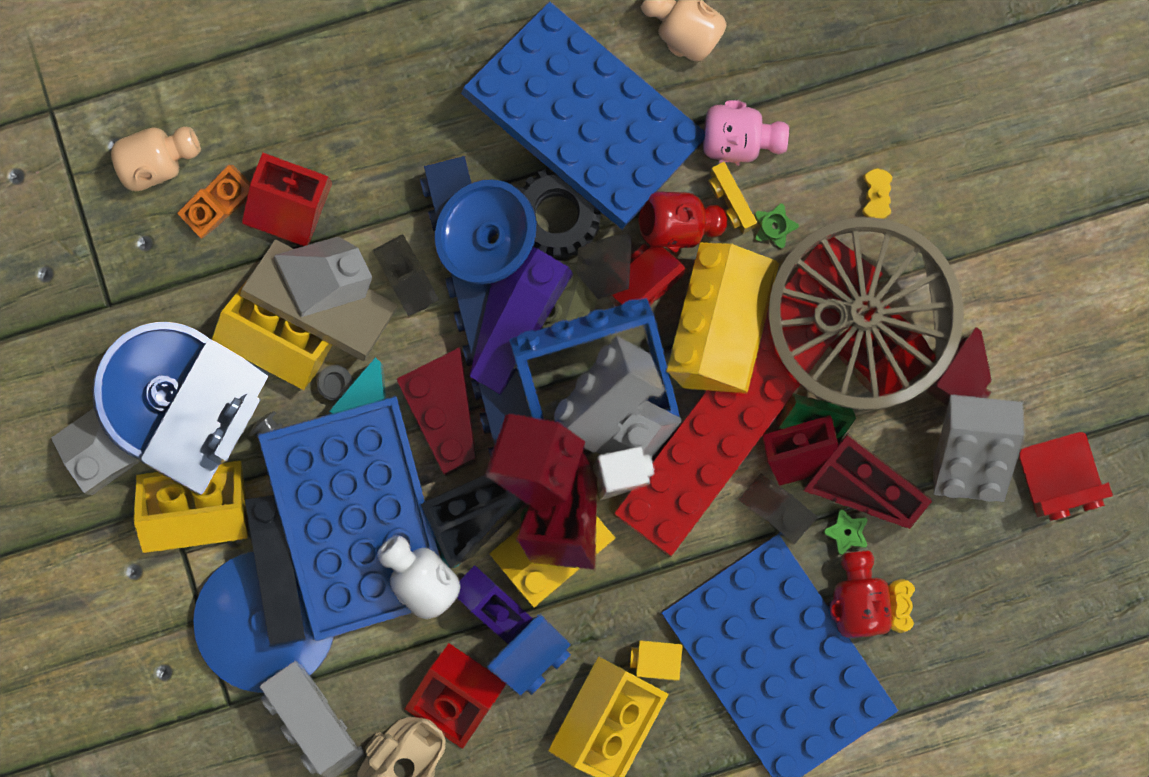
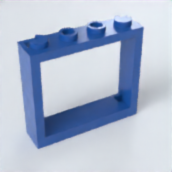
(587, 328)

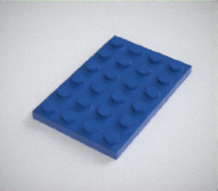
(584, 114)
(340, 495)
(779, 661)

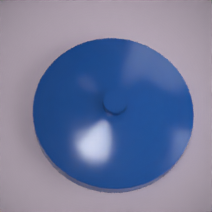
(141, 380)
(234, 630)

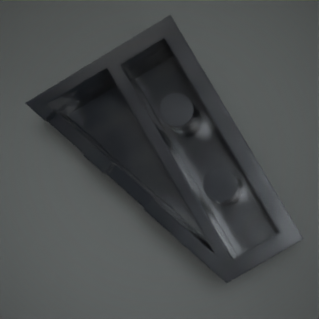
(469, 517)

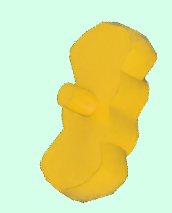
(878, 194)
(901, 605)

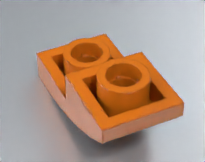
(216, 202)

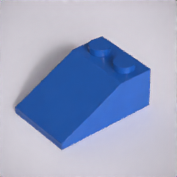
(530, 656)

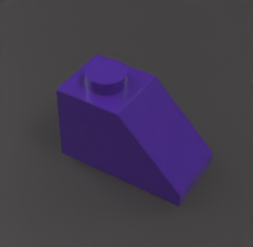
(492, 605)

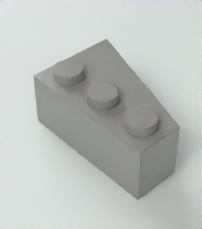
(609, 393)
(310, 721)

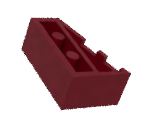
(442, 409)
(868, 484)
(566, 531)

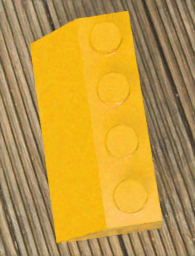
(722, 318)

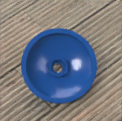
(472, 220)

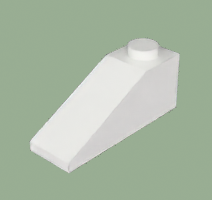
(622, 472)

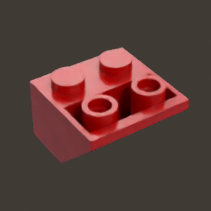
(285, 199)

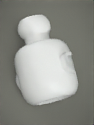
(419, 578)

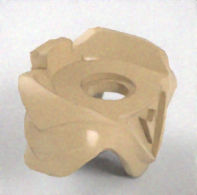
(407, 738)

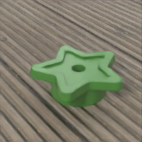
(777, 216)
(837, 533)

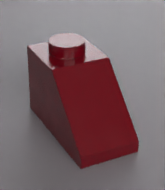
(800, 449)

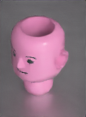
(737, 133)

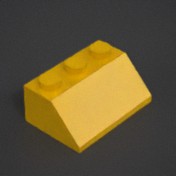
(270, 341)
(176, 517)
(534, 579)
(608, 721)

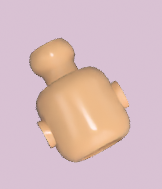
(687, 26)
(152, 156)

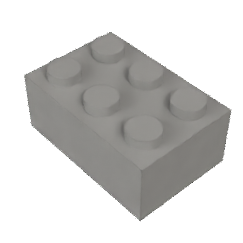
(978, 448)

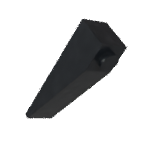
(274, 572)

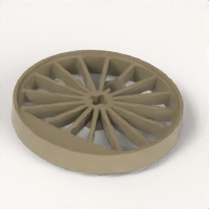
(945, 300)

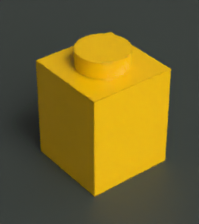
(656, 660)

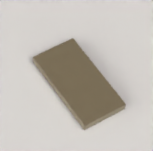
(349, 327)

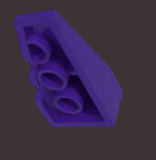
(513, 307)

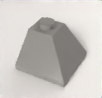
(324, 275)
(648, 430)
(91, 454)

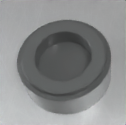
(334, 382)

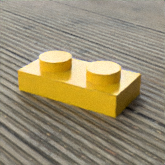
(724, 186)

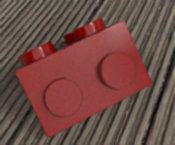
(1063, 476)

